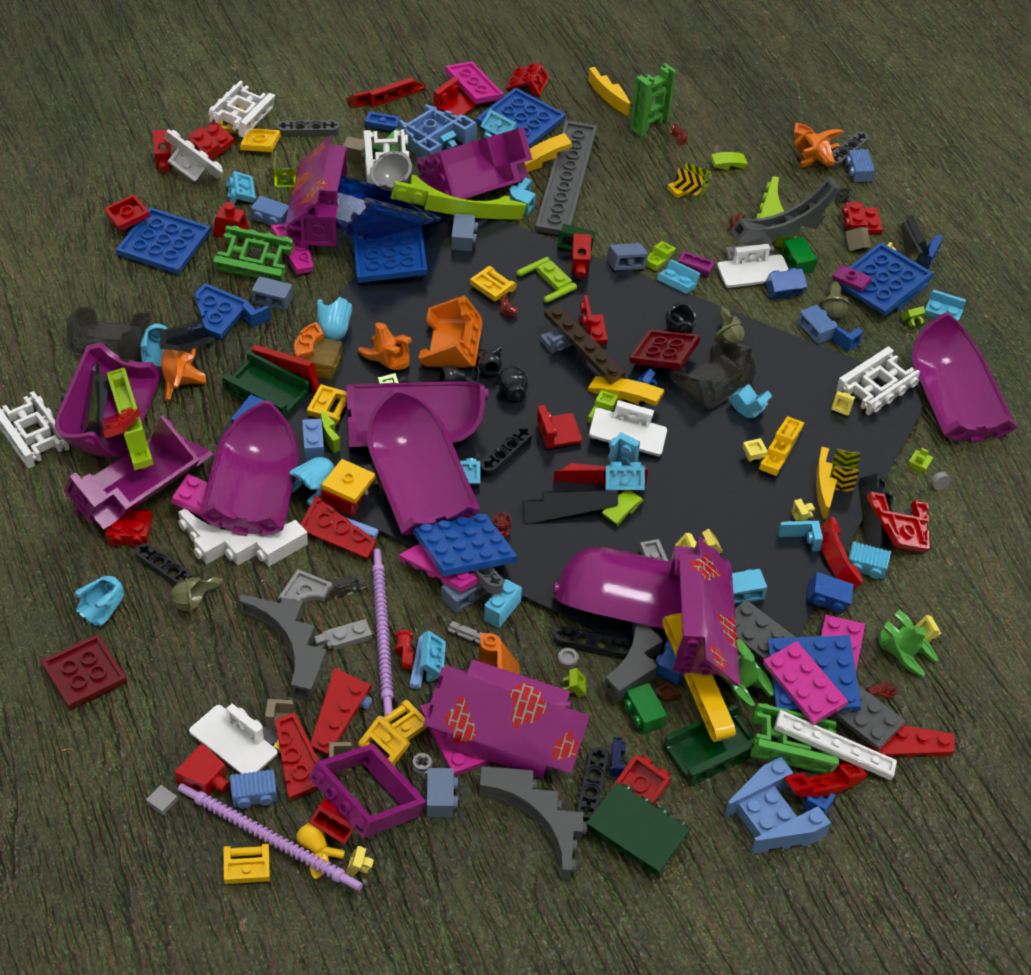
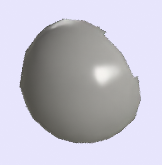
(390, 168)

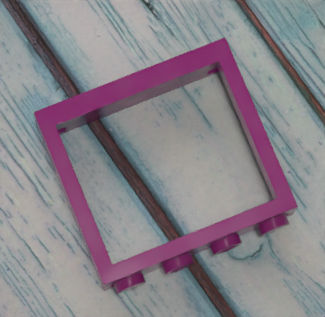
(385, 772)

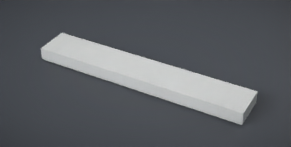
(835, 745)

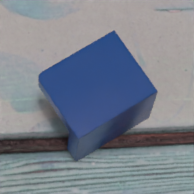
(255, 316)
(847, 340)
(825, 805)

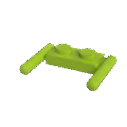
(553, 275)

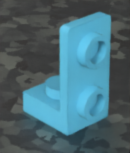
(803, 528)

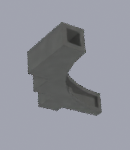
(787, 223)
(298, 636)
(638, 666)
(520, 790)

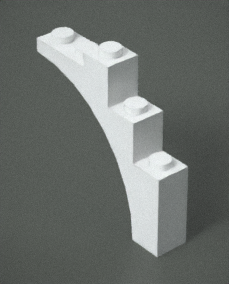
(215, 542)

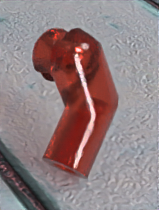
(682, 134)
(733, 220)
(506, 307)
(883, 688)

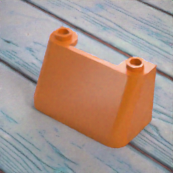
(455, 334)
(495, 653)

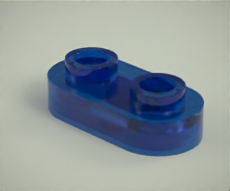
(617, 764)

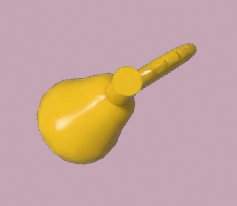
(314, 841)

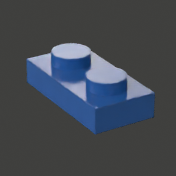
(382, 121)
(933, 247)

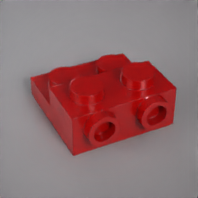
(211, 140)
(126, 212)
(859, 216)
(130, 529)
(645, 778)

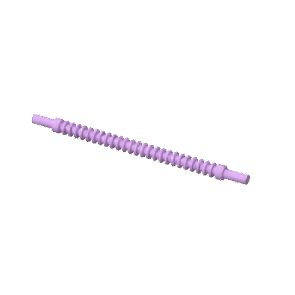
(382, 632)
(338, 874)

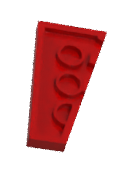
(296, 365)
(120, 422)
(333, 528)
(339, 707)
(918, 741)
(296, 756)

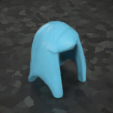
(334, 318)
(150, 345)
(312, 475)
(99, 599)

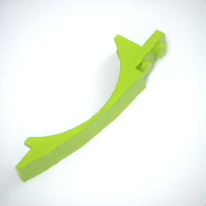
(434, 200)
(135, 434)

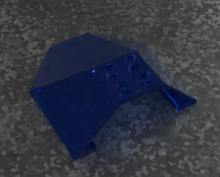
(373, 214)

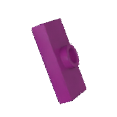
(697, 263)
(852, 278)

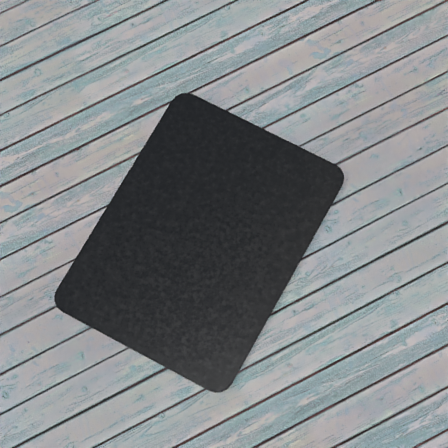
(703, 469)

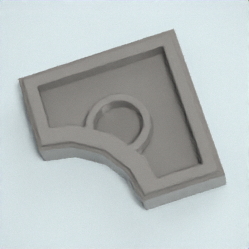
(306, 588)

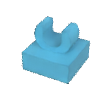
(447, 140)

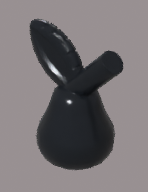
(489, 361)
(450, 373)

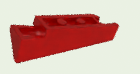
(386, 93)
(584, 474)

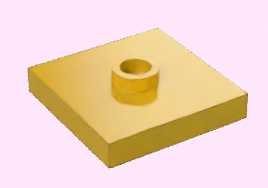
(260, 140)
(348, 481)

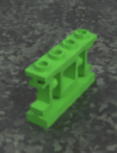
(646, 88)
(249, 266)
(793, 753)

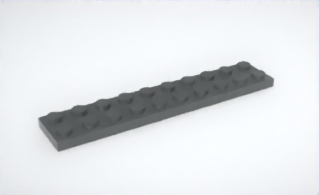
(566, 179)
(874, 721)

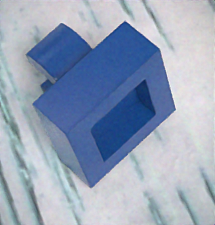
(647, 377)

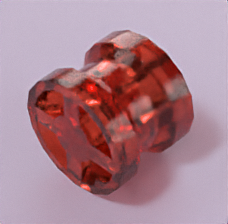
(501, 519)

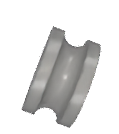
(422, 757)

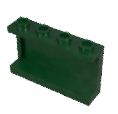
(267, 382)
(700, 757)
(637, 828)

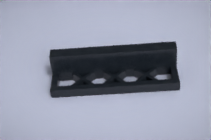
(184, 337)

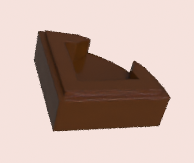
(667, 692)

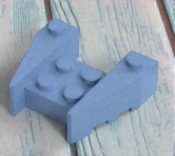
(427, 128)
(770, 816)

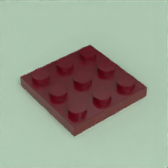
(664, 349)
(83, 671)

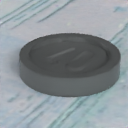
(270, 735)

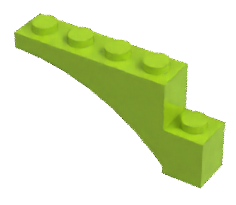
(772, 207)

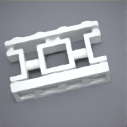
(244, 120)
(369, 161)
(874, 368)
(20, 440)

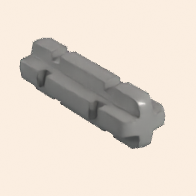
(464, 632)

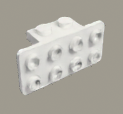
(189, 160)
(750, 266)
(631, 421)
(234, 738)

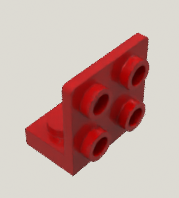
(531, 75)
(449, 98)
(592, 324)
(557, 429)

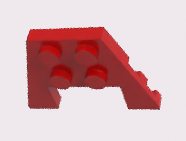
(904, 530)

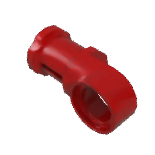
(404, 648)

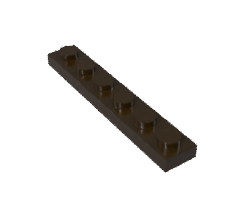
(584, 344)

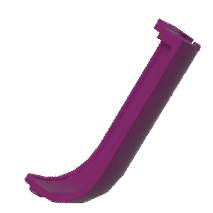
(143, 382)
(959, 383)
(455, 402)
(417, 463)
(251, 474)
(619, 586)

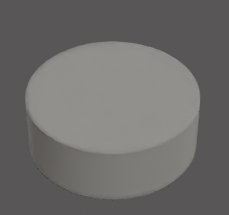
(940, 481)
(568, 658)

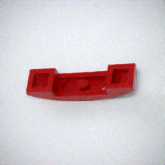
(836, 555)
(825, 784)

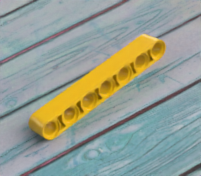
(702, 688)

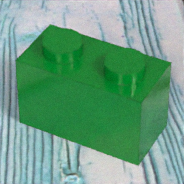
(799, 255)
(645, 708)

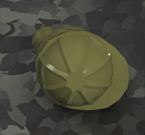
(835, 304)
(732, 328)
(189, 592)

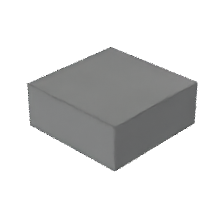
(161, 800)

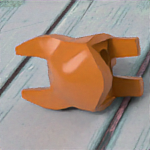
(817, 147)
(388, 349)
(179, 371)

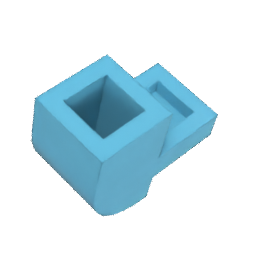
(523, 194)
(747, 401)

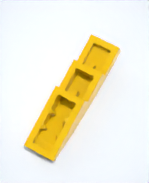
(610, 93)
(547, 150)
(628, 390)
(781, 445)
(824, 484)

